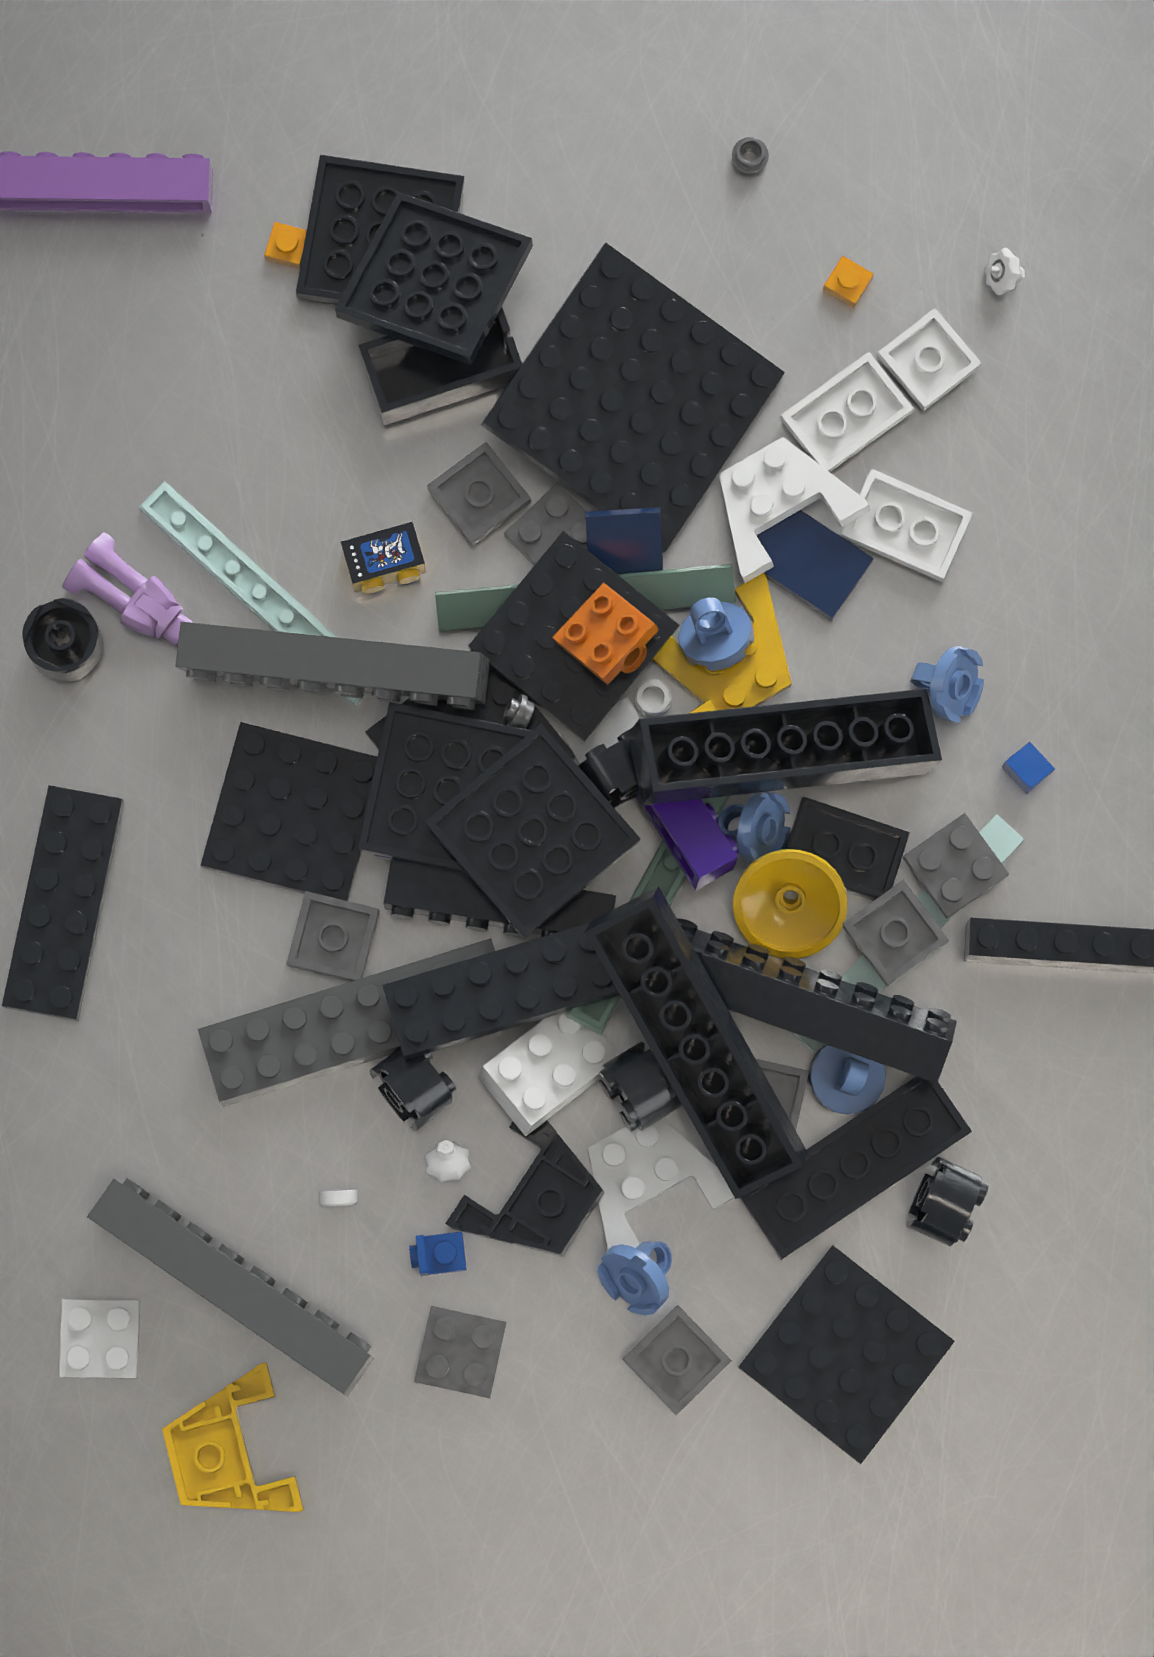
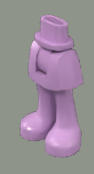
(149, 610)

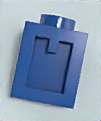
(438, 1254)

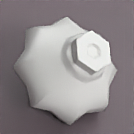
(1003, 271)
(447, 1161)

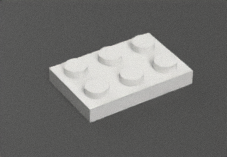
(847, 413)
(908, 526)

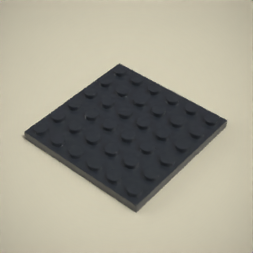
(632, 394)

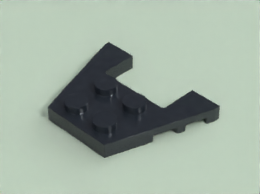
(545, 1206)

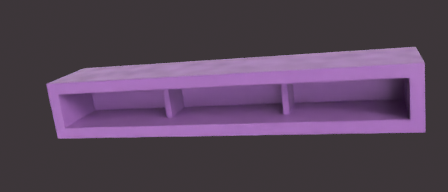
(105, 183)

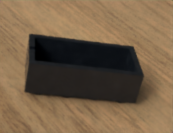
(416, 380)

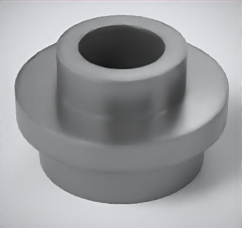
(752, 145)
(518, 712)

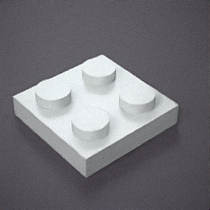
(929, 359)
(99, 1339)

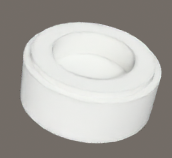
(652, 698)
(338, 1197)

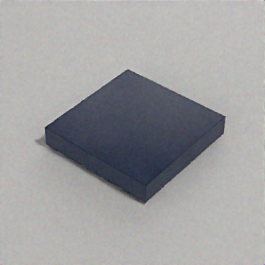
(626, 539)

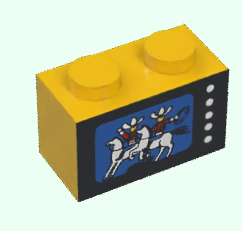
(384, 558)

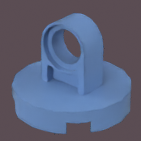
(715, 634)
(952, 683)
(759, 826)
(845, 1080)
(636, 1276)

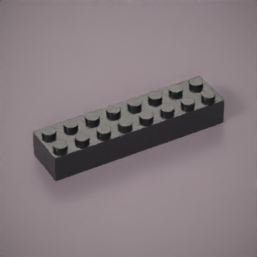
(784, 746)
(825, 1005)
(696, 1042)

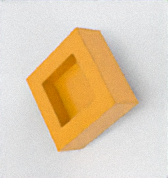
(285, 245)
(848, 281)

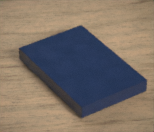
(813, 562)

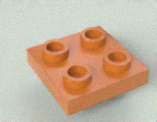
(607, 634)

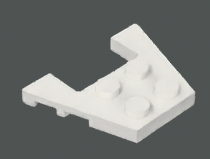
(773, 487)
(643, 1165)

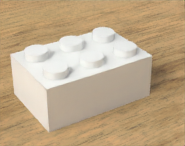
(545, 1070)

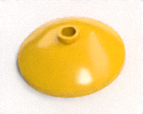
(790, 925)

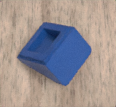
(1028, 767)

